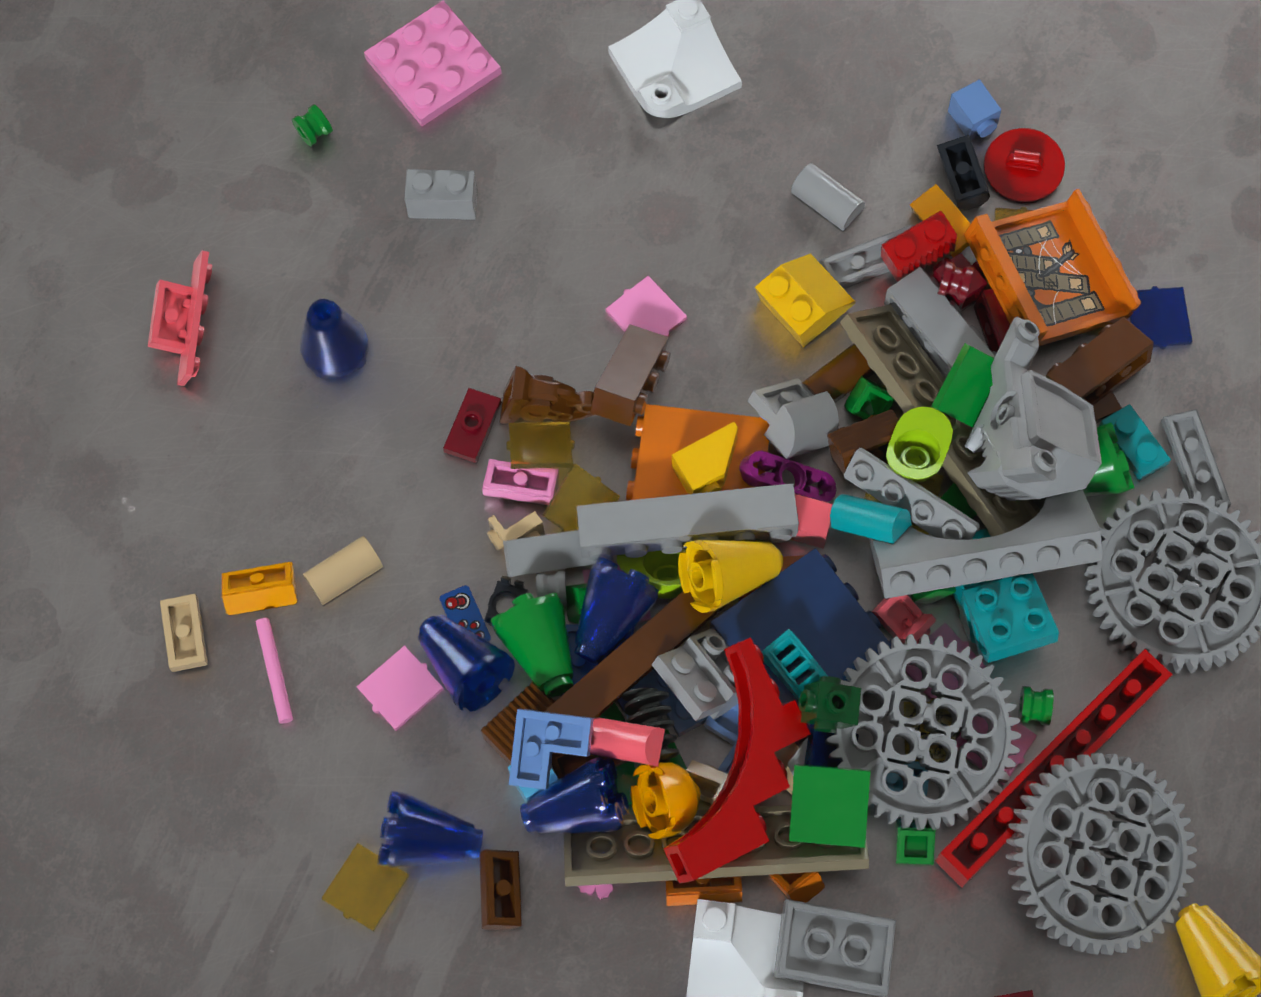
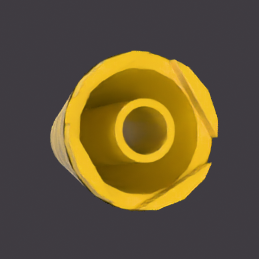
(725, 570)
(1218, 955)

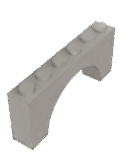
(1056, 538)

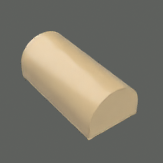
(343, 570)

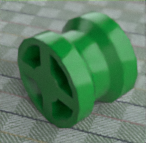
(312, 125)
(1036, 705)

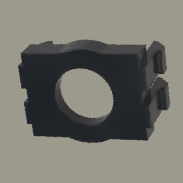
(503, 589)

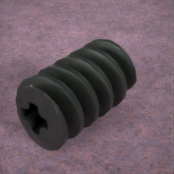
(645, 709)

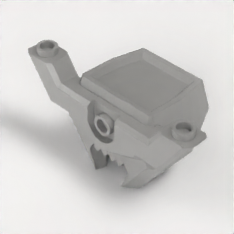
(1031, 429)

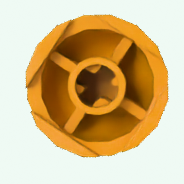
(664, 799)

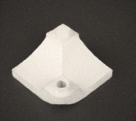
(676, 61)
(736, 953)

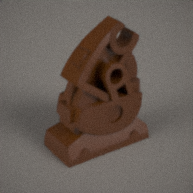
(542, 398)

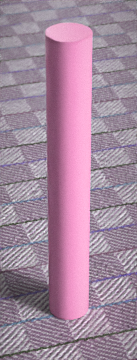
(274, 670)

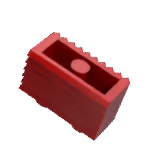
(919, 246)

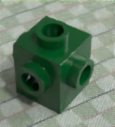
(830, 704)

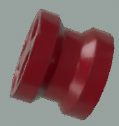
(955, 281)

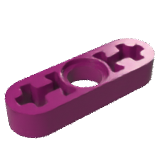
(802, 475)

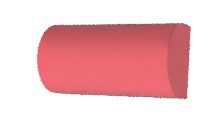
(626, 741)

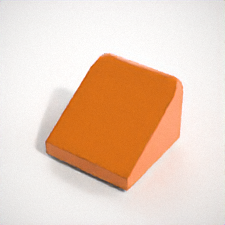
(799, 886)

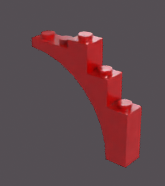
(756, 774)

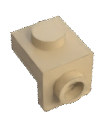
(526, 527)
(708, 779)

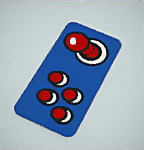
(462, 609)

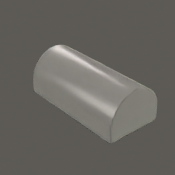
(827, 196)

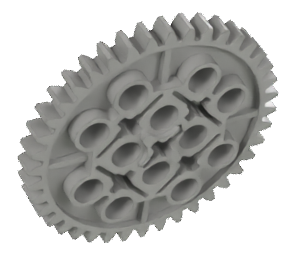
(1119, 591)
(976, 696)
(1153, 821)

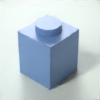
(974, 110)

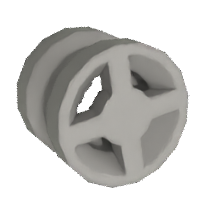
(552, 584)

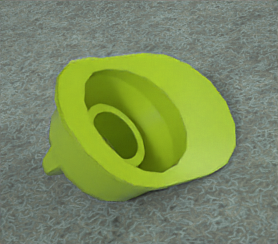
(919, 443)
(659, 568)

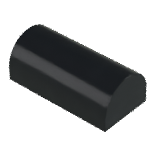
(964, 173)

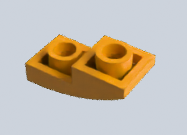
(935, 201)

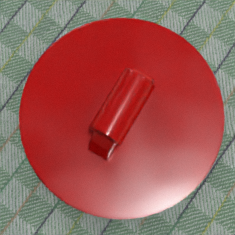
(1024, 165)

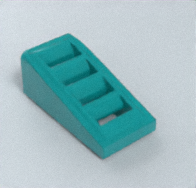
(799, 651)

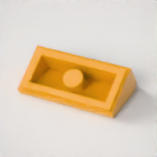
(259, 588)

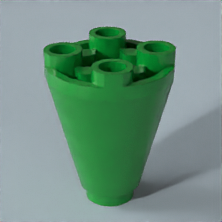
(1113, 473)
(538, 640)

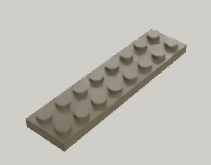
(915, 383)
(634, 857)

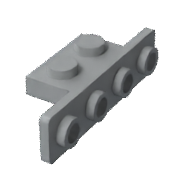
(895, 490)

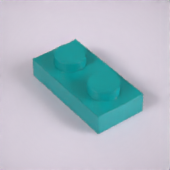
(1137, 442)

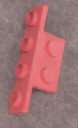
(177, 316)

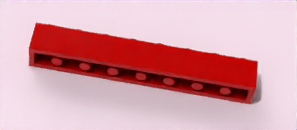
(1083, 736)

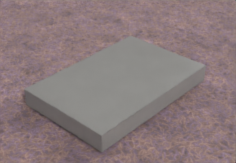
(835, 948)

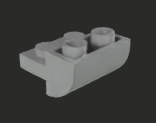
(795, 417)
(700, 675)

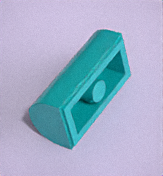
(869, 518)

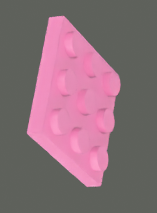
(432, 63)

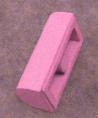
(523, 485)

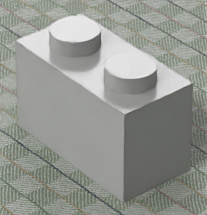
(441, 194)

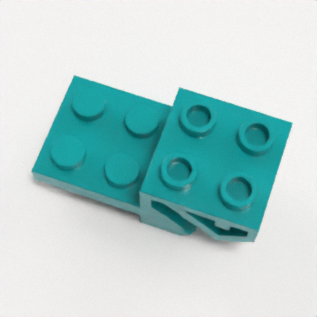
(1005, 615)

